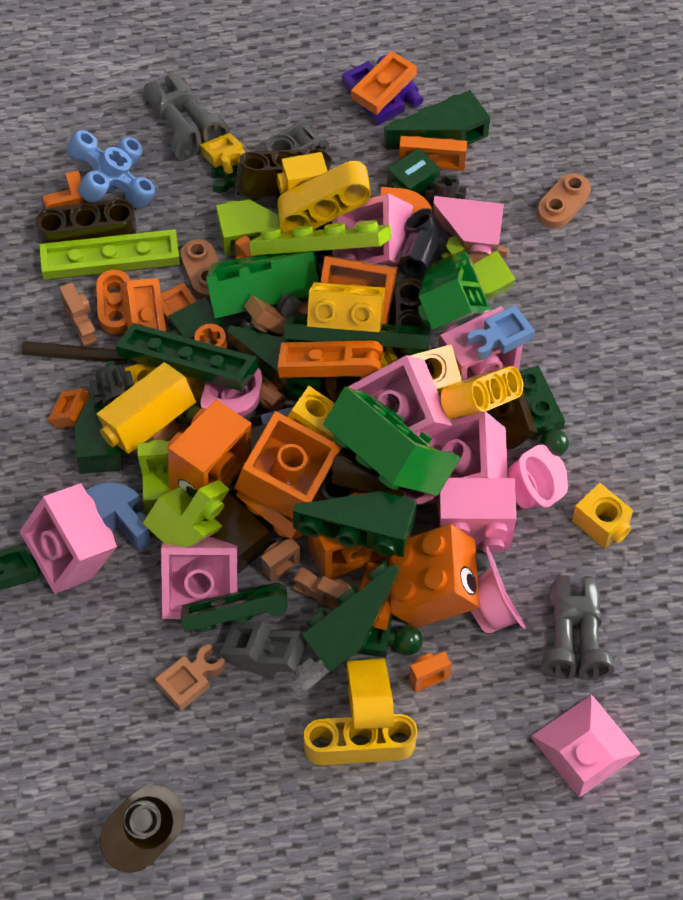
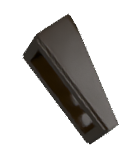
(353, 475)

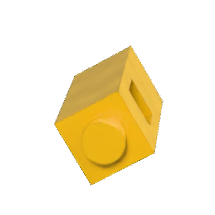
(145, 408)

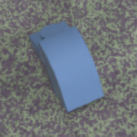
(121, 508)

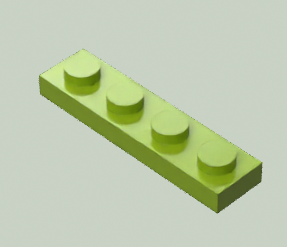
(333, 237)
(109, 253)

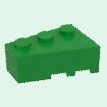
(262, 276)
(451, 293)
(388, 444)

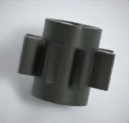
(444, 187)
(110, 384)

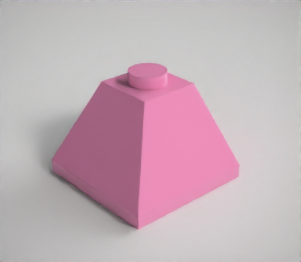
(473, 222)
(196, 573)
(585, 745)

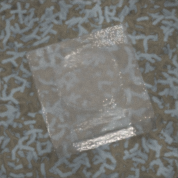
(308, 675)

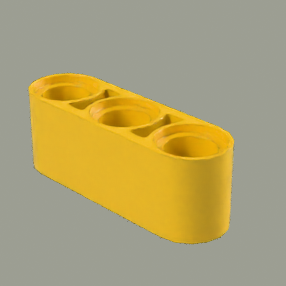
(325, 197)
(481, 392)
(370, 694)
(344, 751)

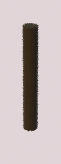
(71, 352)

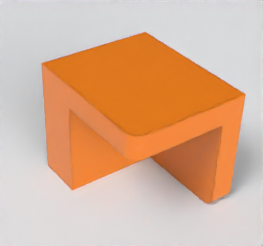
(66, 197)

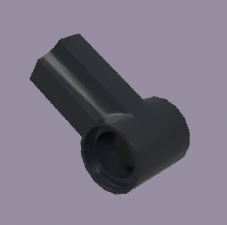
(425, 239)

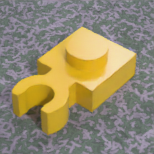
(223, 151)

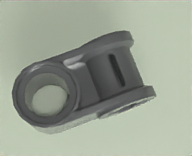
(297, 137)

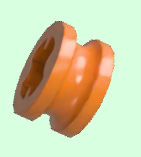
(211, 331)

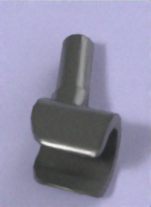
(289, 306)

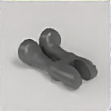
(169, 106)
(571, 612)

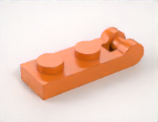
(329, 359)

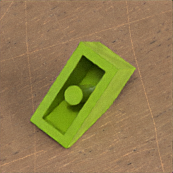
(241, 219)

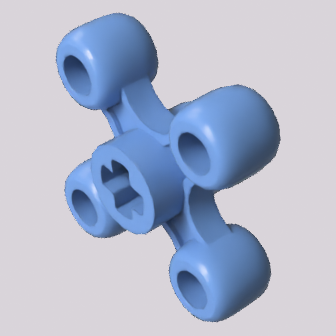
(110, 169)

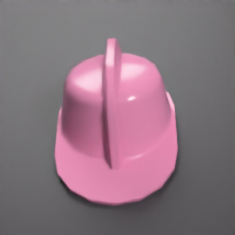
(241, 402)
(538, 478)
(496, 607)

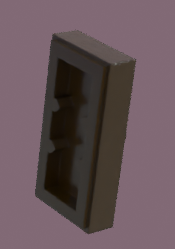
(516, 419)

